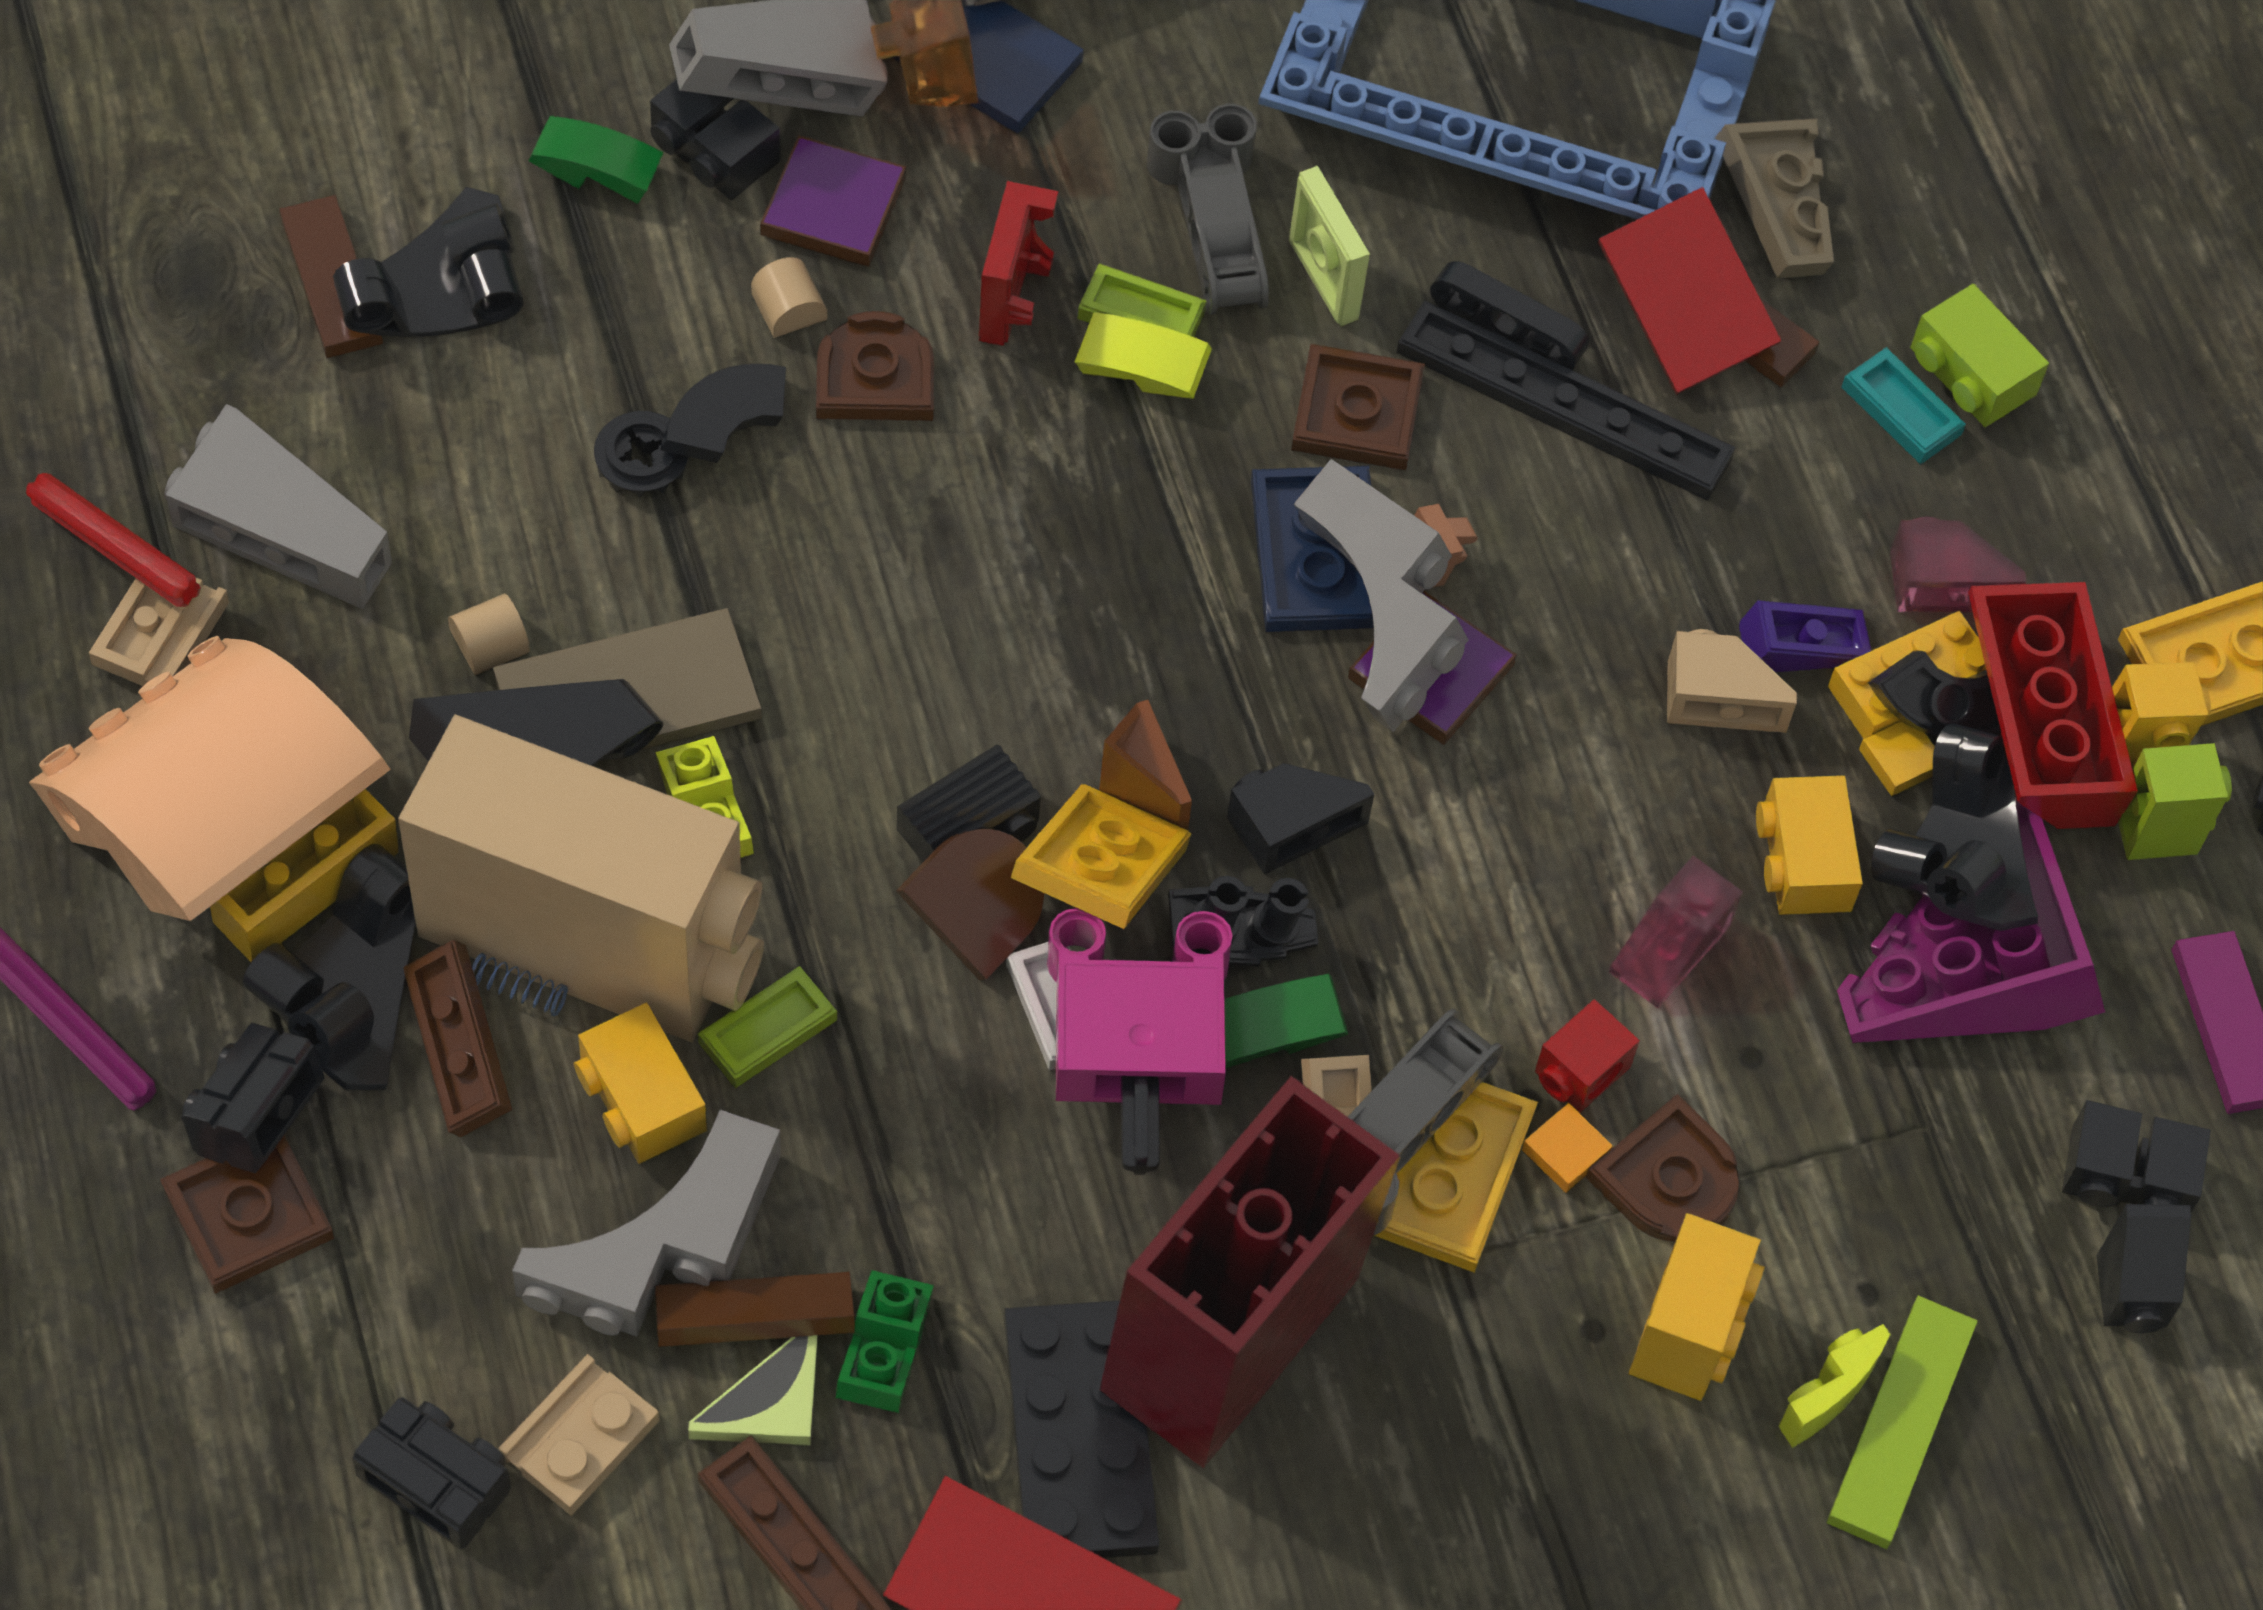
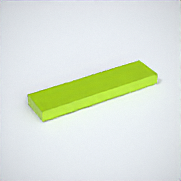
(1902, 1422)

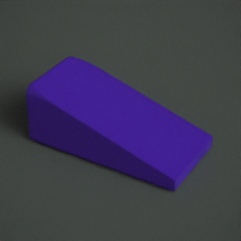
(1804, 635)

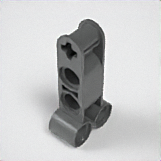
(1214, 199)
(1425, 1092)

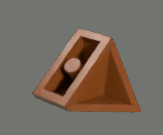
(1142, 768)

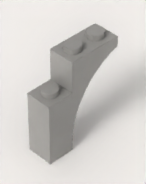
(1397, 563)
(690, 1231)

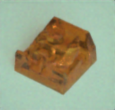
(931, 50)

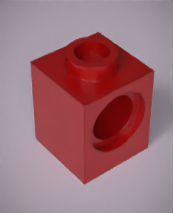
(1586, 1056)

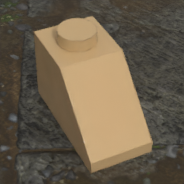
(1724, 685)

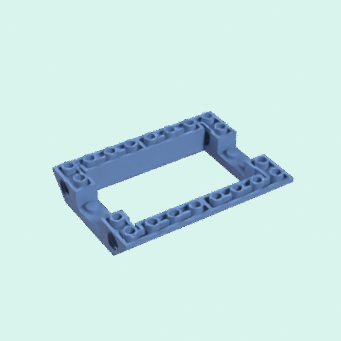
(1309, 85)

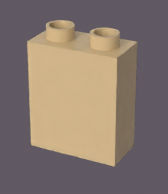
(580, 878)

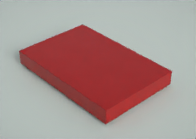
(1689, 290)

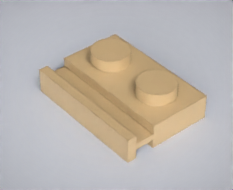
(154, 635)
(579, 1434)

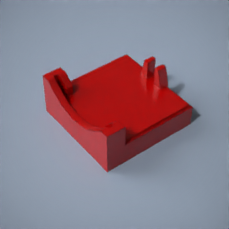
(1011, 254)

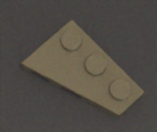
(1780, 190)

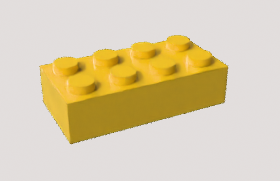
(1947, 642)

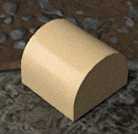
(787, 296)
(489, 633)

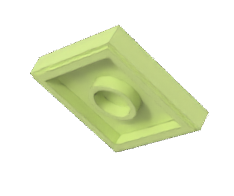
(1328, 246)

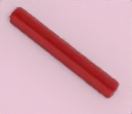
(113, 540)

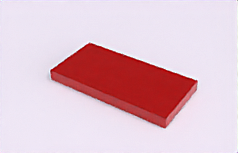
(991, 1558)

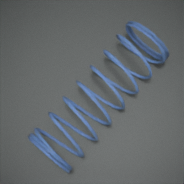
(564, 988)

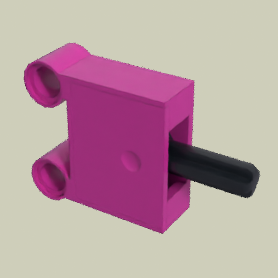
(1139, 1026)

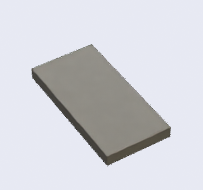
(682, 669)

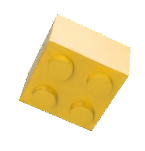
(1699, 1308)

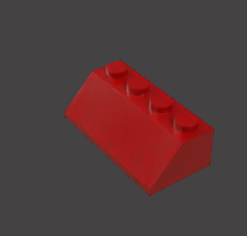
(2054, 702)

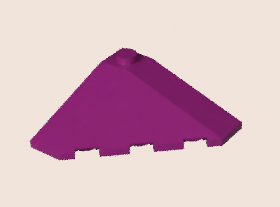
(1969, 979)

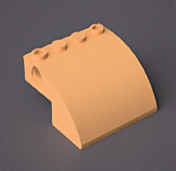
(208, 774)

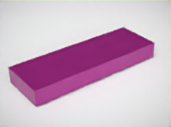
(2225, 1015)

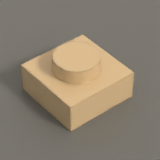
(1339, 1080)

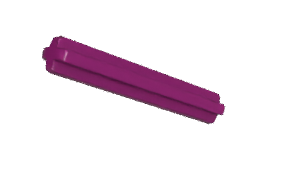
(73, 1026)

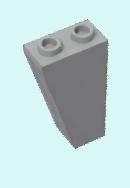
(782, 54)
(275, 511)

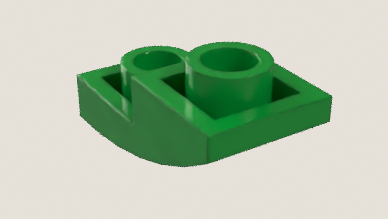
(583, 149)
(1280, 1018)
(884, 1341)

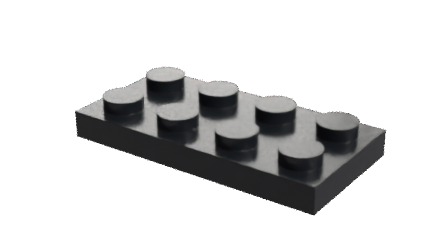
(1076, 1448)

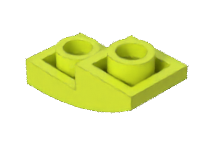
(1144, 352)
(700, 777)
(1839, 1381)

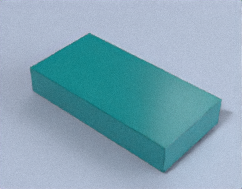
(1903, 405)

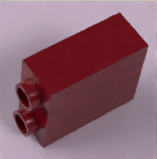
(1246, 1271)

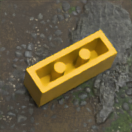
(302, 877)

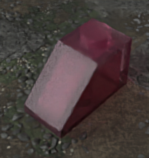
(1940, 562)
(1677, 931)

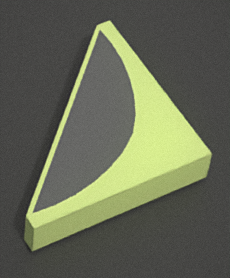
(768, 1402)

